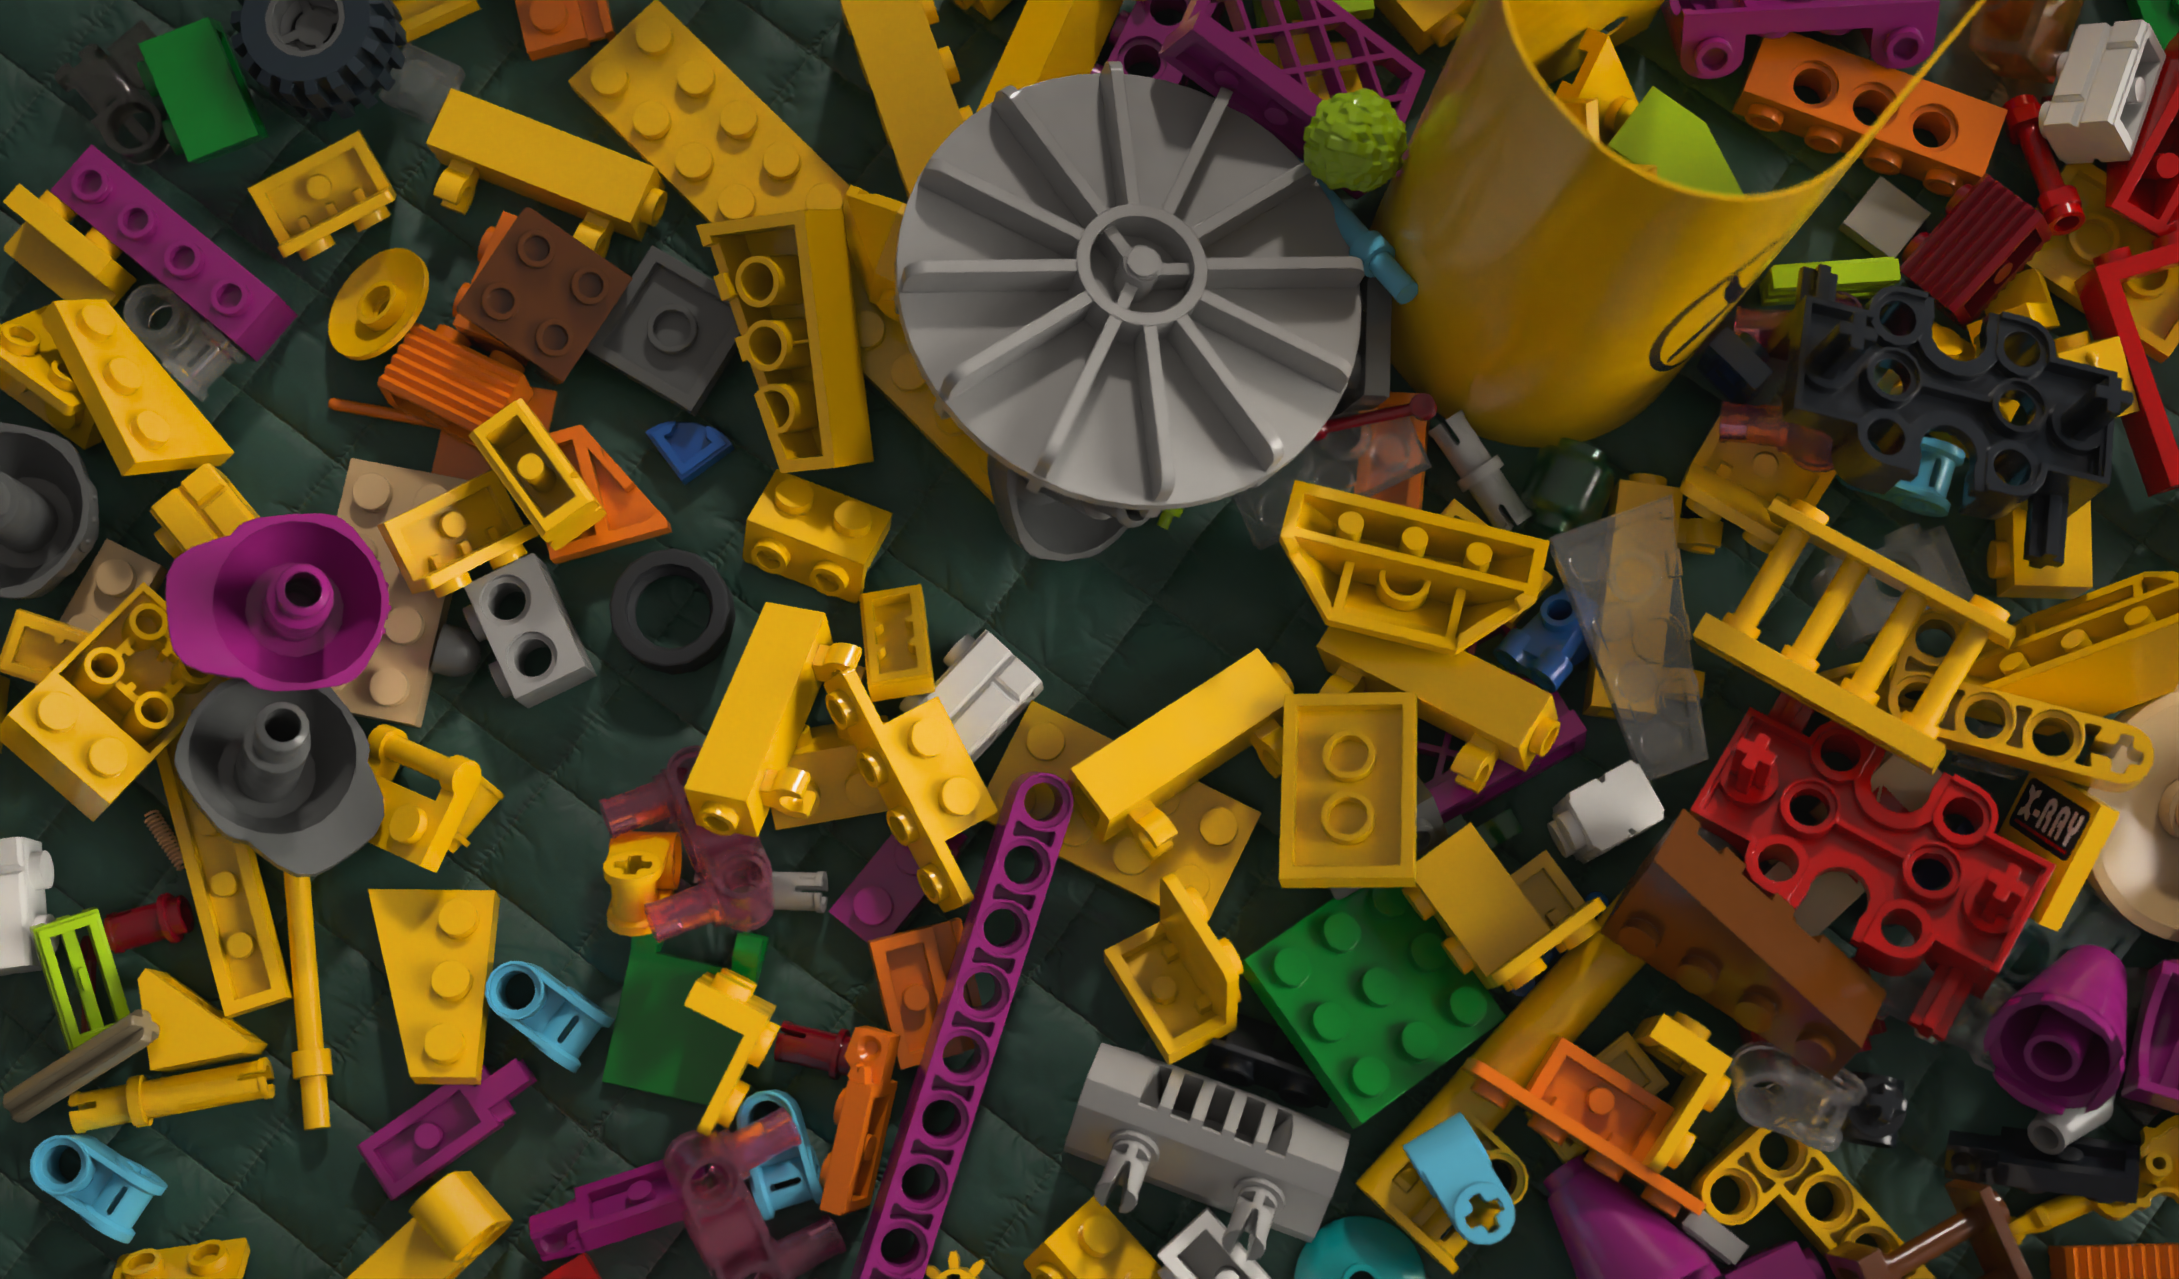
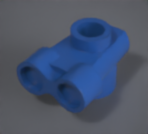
(1545, 645)

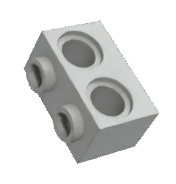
(540, 625)

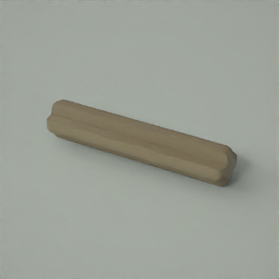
(81, 1066)

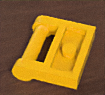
(413, 823)

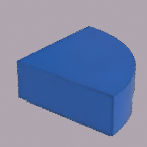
(689, 447)

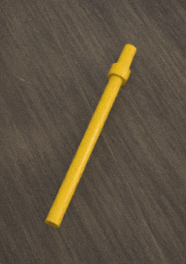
(312, 1061)

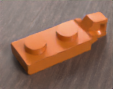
(862, 1121)

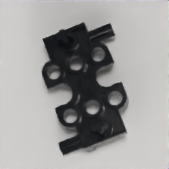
(2047, 465)

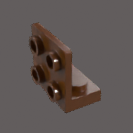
(543, 295)

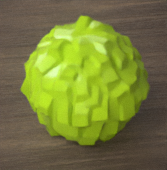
(1355, 141)

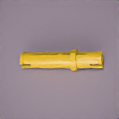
(146, 1099)

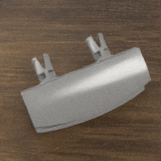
(1207, 1145)

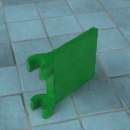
(659, 1040)

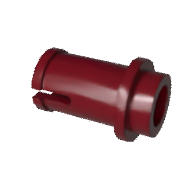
(164, 919)
(813, 1048)

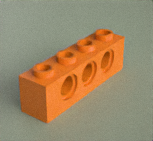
(1843, 81)

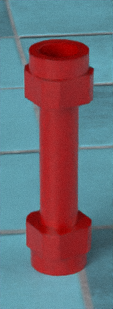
(2057, 201)

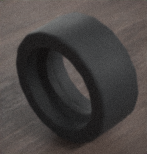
(635, 581)

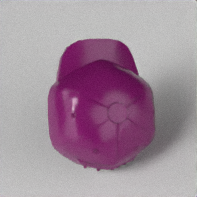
(279, 603)

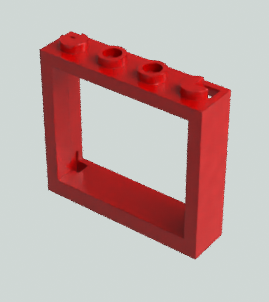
(2111, 317)

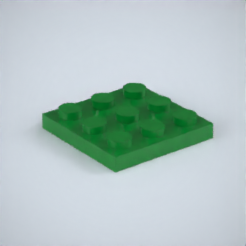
(1369, 998)

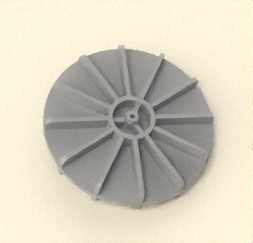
(1127, 291)

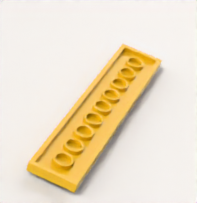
(741, 162)

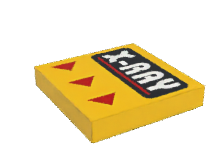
(2063, 828)

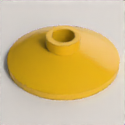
(378, 304)

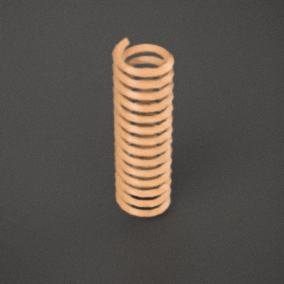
(164, 838)

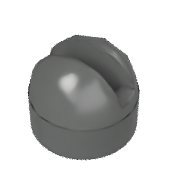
(456, 652)

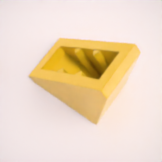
(190, 1027)

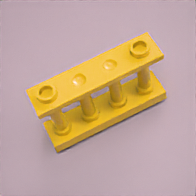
(1854, 699)

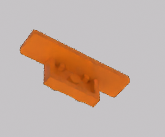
(1597, 1109)

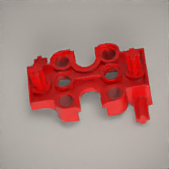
(1957, 930)

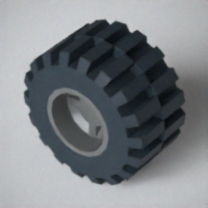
(320, 51)

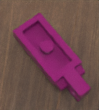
(885, 891)
(442, 1128)
(608, 1212)

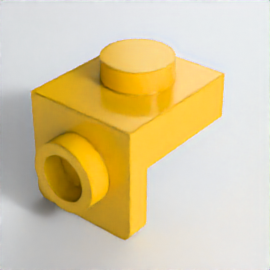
(2023, 296)

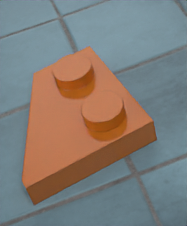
(629, 512)

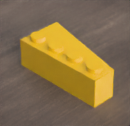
(906, 77)
(797, 331)

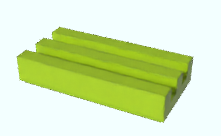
(1856, 276)
(66, 928)

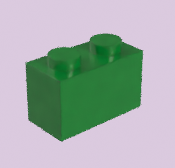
(201, 91)

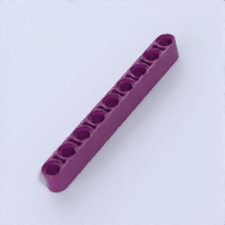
(956, 1018)

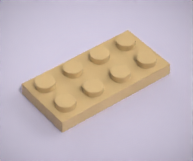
(399, 672)

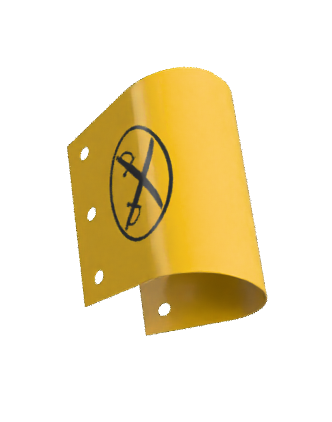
(1542, 260)

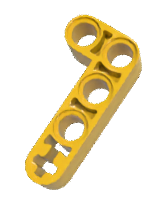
(2019, 720)
(1788, 1189)
(446, 1234)

